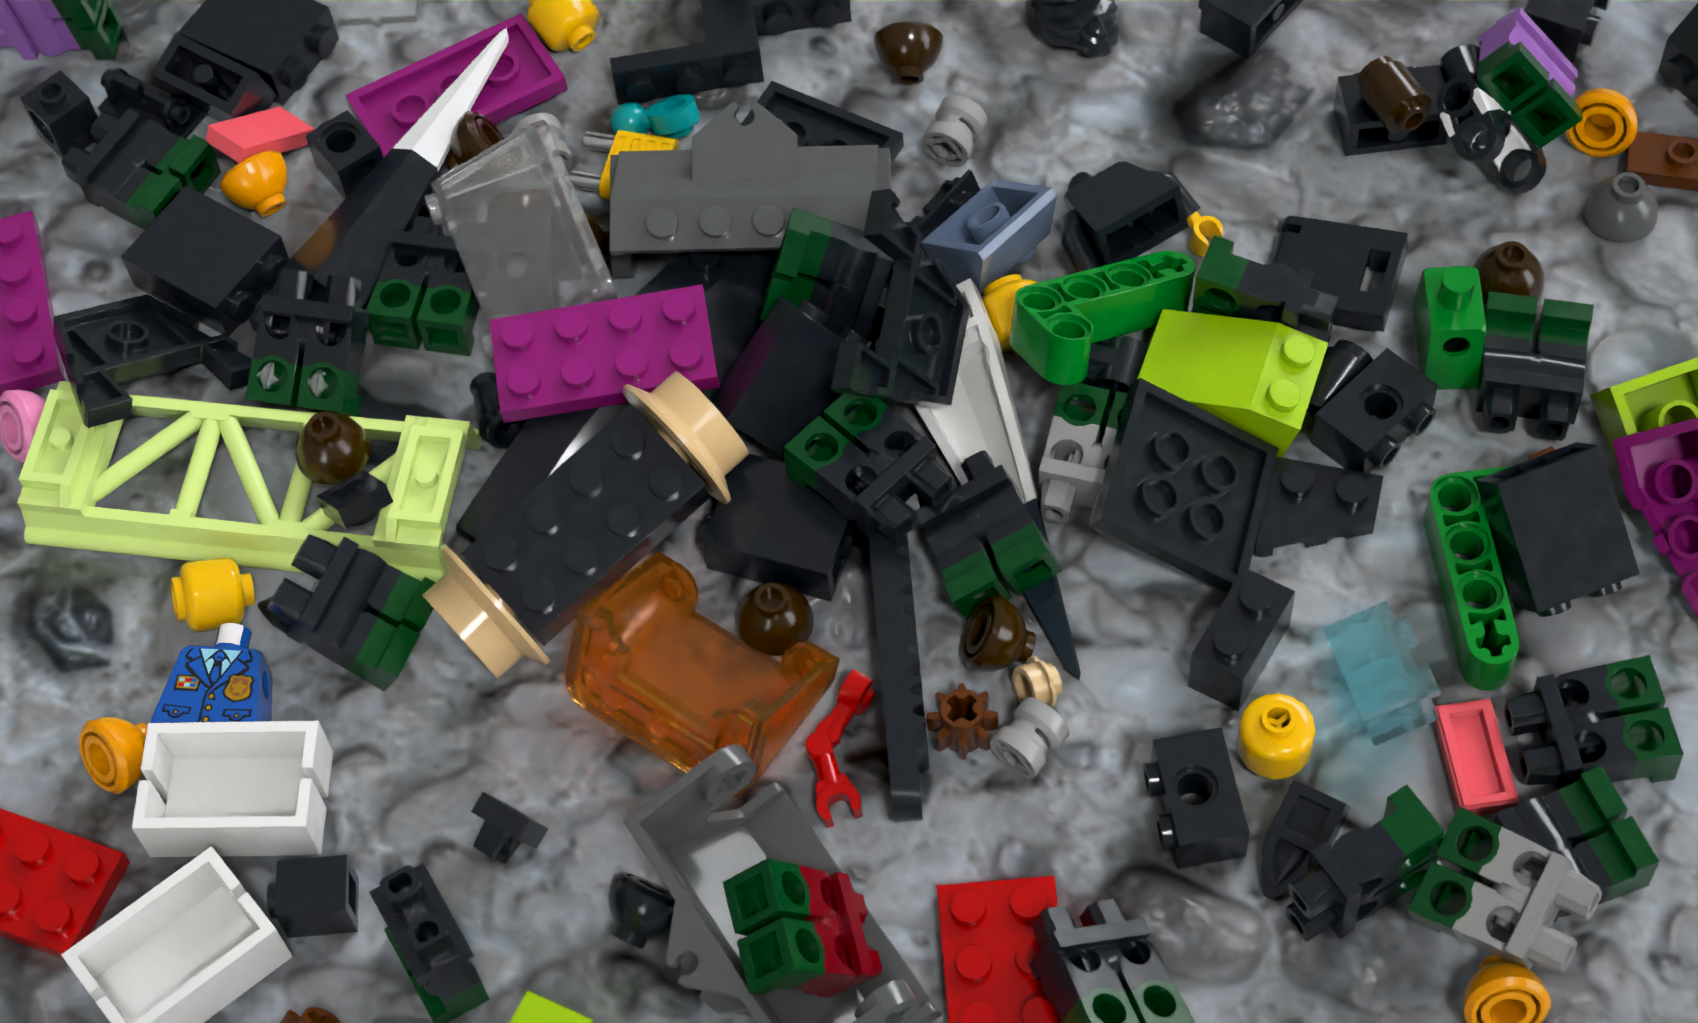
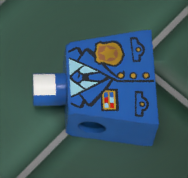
(218, 682)

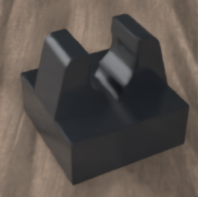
(504, 828)

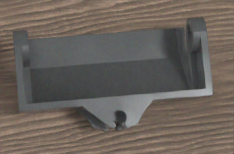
(735, 189)
(703, 848)

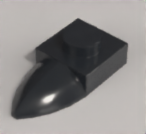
(1299, 826)

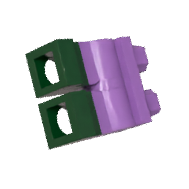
(60, 26)
(1528, 77)

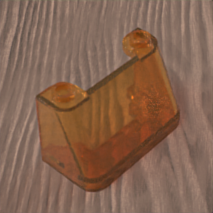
(682, 680)

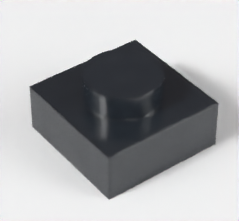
(355, 500)

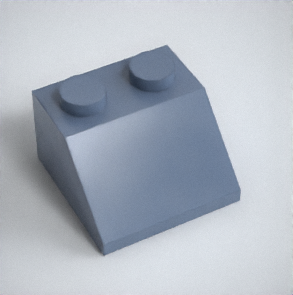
(992, 231)

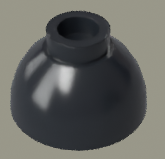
(639, 909)

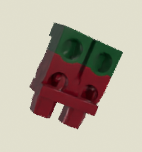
(799, 929)

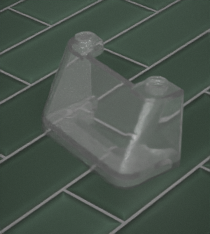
(520, 229)

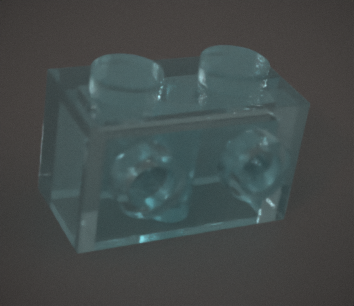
(1381, 672)

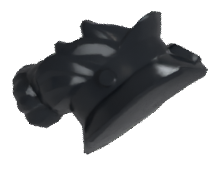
(1076, 24)

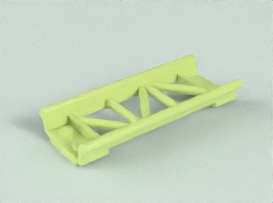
(70, 474)

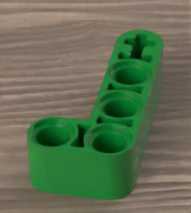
(1065, 315)
(1471, 580)

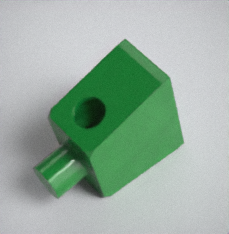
(1445, 308)

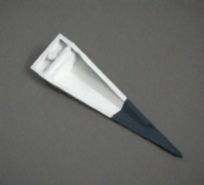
(987, 420)

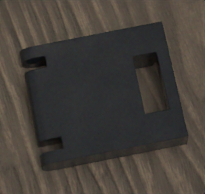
(1340, 260)

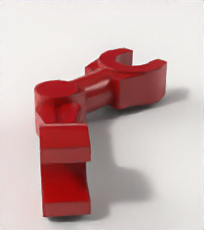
(833, 786)

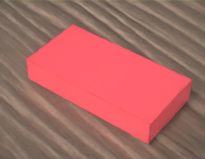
(258, 132)
(1475, 757)

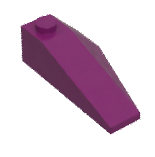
(1662, 483)

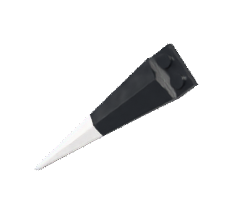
(388, 199)

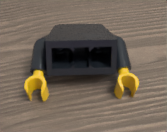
(1127, 214)

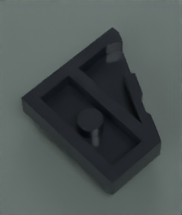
(1316, 504)

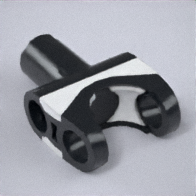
(1481, 123)

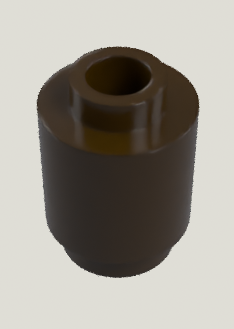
(1393, 95)

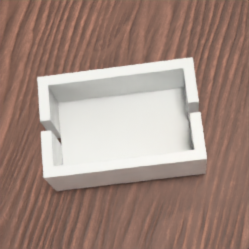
(233, 788)
(179, 949)

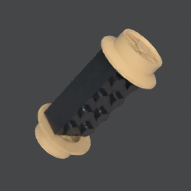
(588, 523)

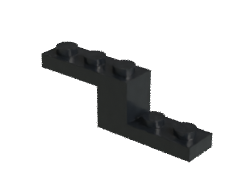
(731, 48)

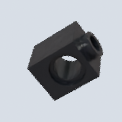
(60, 113)
(344, 152)

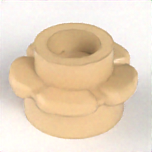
(1037, 681)

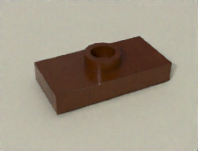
(1664, 160)

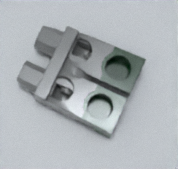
(1073, 454)
(1523, 900)

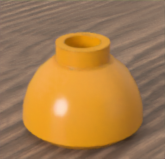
(1606, 126)
(257, 183)
(113, 752)
(1505, 994)

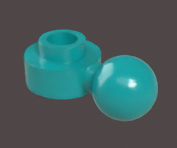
(667, 117)

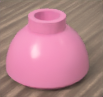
(18, 421)

